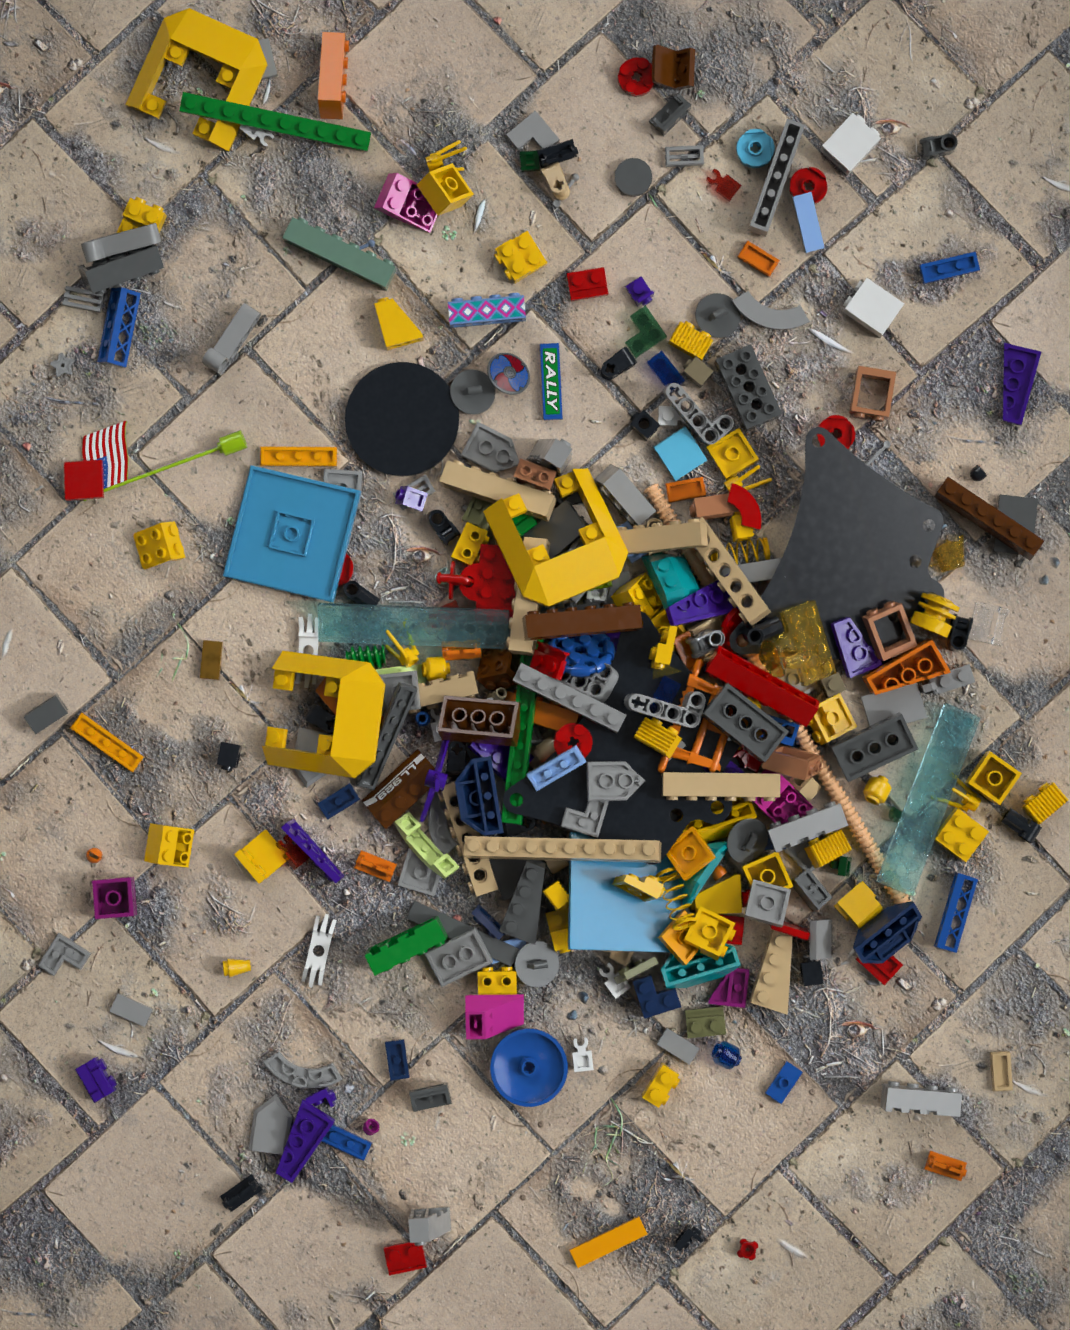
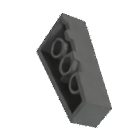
(121, 269)
(524, 908)

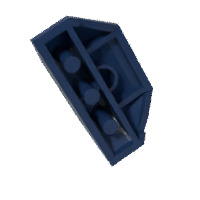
(478, 797)
(887, 933)

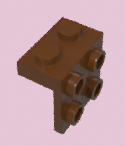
(673, 67)
(495, 669)

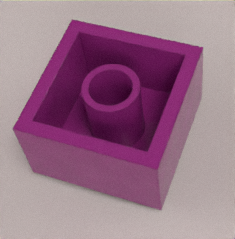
(114, 897)

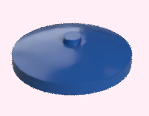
(529, 1067)

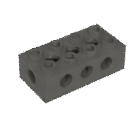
(756, 379)
(757, 720)
(883, 755)

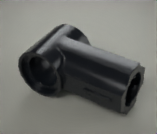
(362, 596)
(764, 630)
(1024, 827)

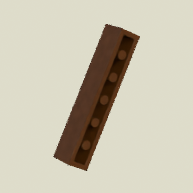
(989, 518)
(582, 622)

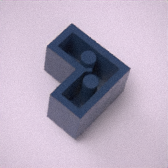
(654, 1002)

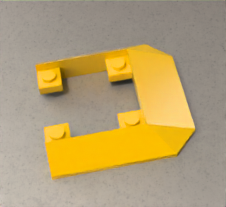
(191, 30)
(569, 574)
(356, 720)

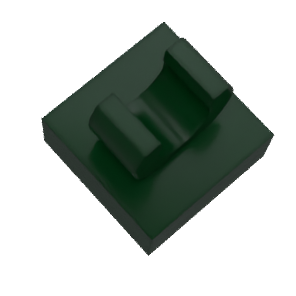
(529, 161)
(842, 865)

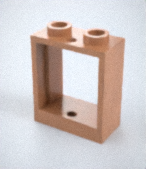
(877, 374)
(532, 473)
(711, 507)
(898, 647)
(793, 762)

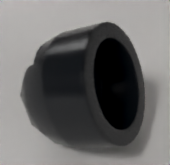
(977, 473)

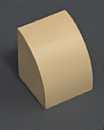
(807, 788)

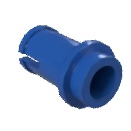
(426, 722)

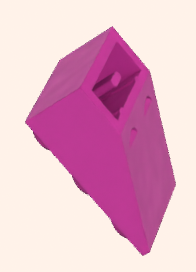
(405, 202)
(787, 805)
(492, 1014)

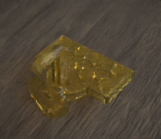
(804, 644)

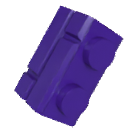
(96, 1079)

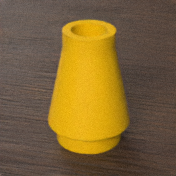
(235, 967)

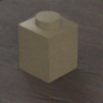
(697, 371)
(832, 685)

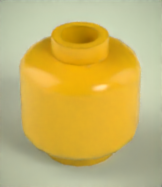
(435, 668)
(877, 790)

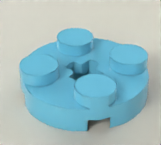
(748, 157)

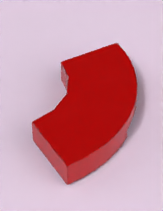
(746, 505)
(729, 624)

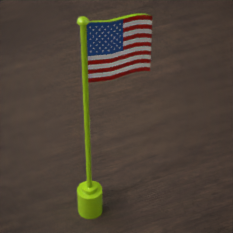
(111, 448)

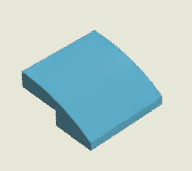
(680, 453)

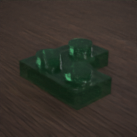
(649, 334)

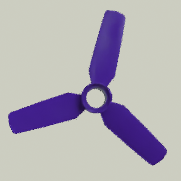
(435, 779)

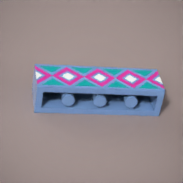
(486, 311)

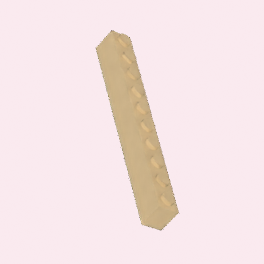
(562, 849)

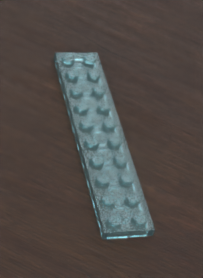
(413, 625)
(928, 799)

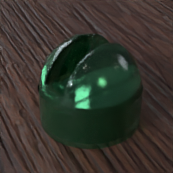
(895, 814)

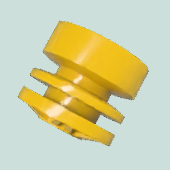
(935, 614)

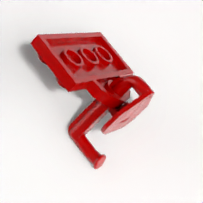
(491, 584)

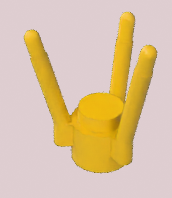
(435, 159)
(737, 480)
(407, 657)
(970, 801)

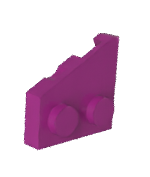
(732, 989)

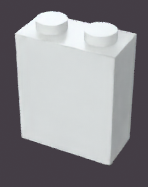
(850, 143)
(872, 307)

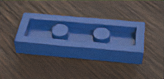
(949, 267)

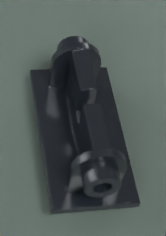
(558, 152)
(240, 1193)

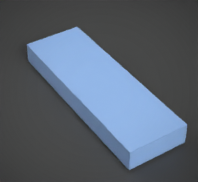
(808, 222)
(556, 768)

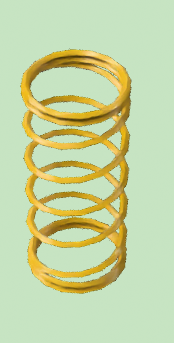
(765, 544)
(685, 918)

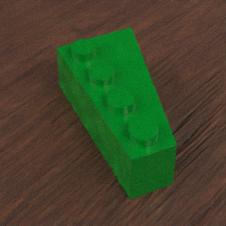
(406, 945)

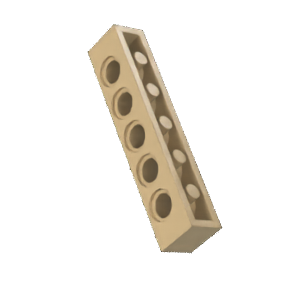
(758, 607)
(488, 882)

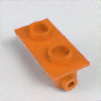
(458, 653)
(375, 866)
(946, 1166)

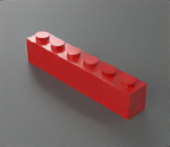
(762, 686)

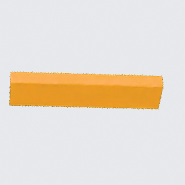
(298, 456)
(107, 742)
(608, 1242)

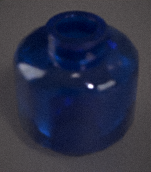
(726, 1055)

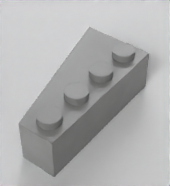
(552, 454)
(807, 826)
(921, 1099)

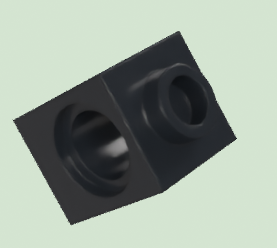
(648, 432)
(229, 756)
(811, 972)

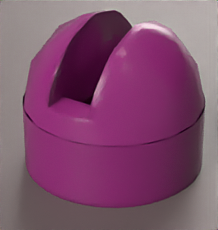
(374, 1124)

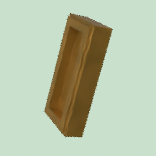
(211, 660)

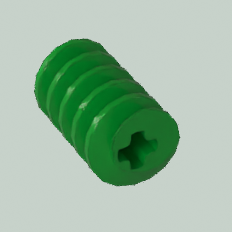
(374, 657)

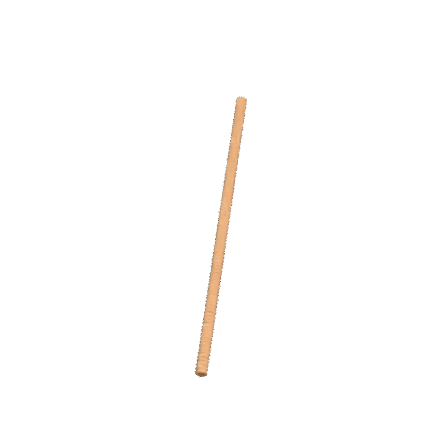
(803, 738)

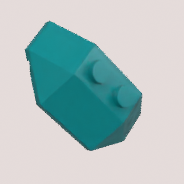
(670, 577)
(697, 881)
(699, 969)

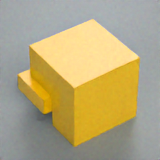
(859, 905)

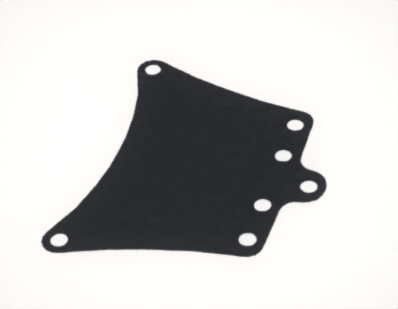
(851, 548)
(646, 811)

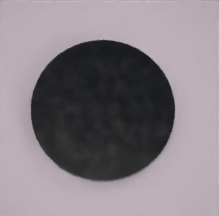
(401, 419)

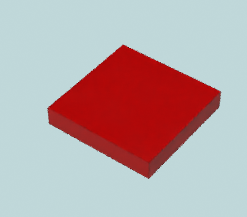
(83, 480)
(793, 930)

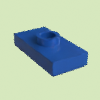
(783, 1082)

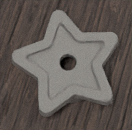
(62, 370)

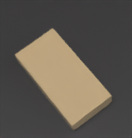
(1001, 1071)

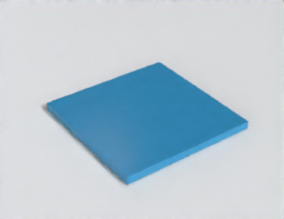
(292, 533)
(611, 918)

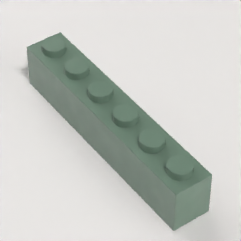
(338, 253)

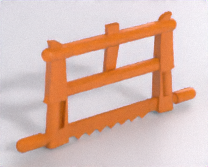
(692, 757)

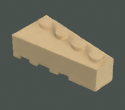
(457, 685)
(773, 976)

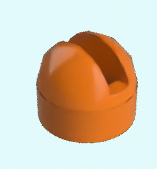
(95, 851)
(718, 872)

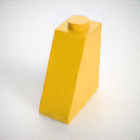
(396, 325)
(721, 897)

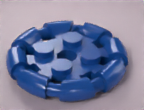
(596, 651)

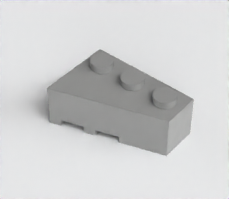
(624, 495)
(428, 1224)

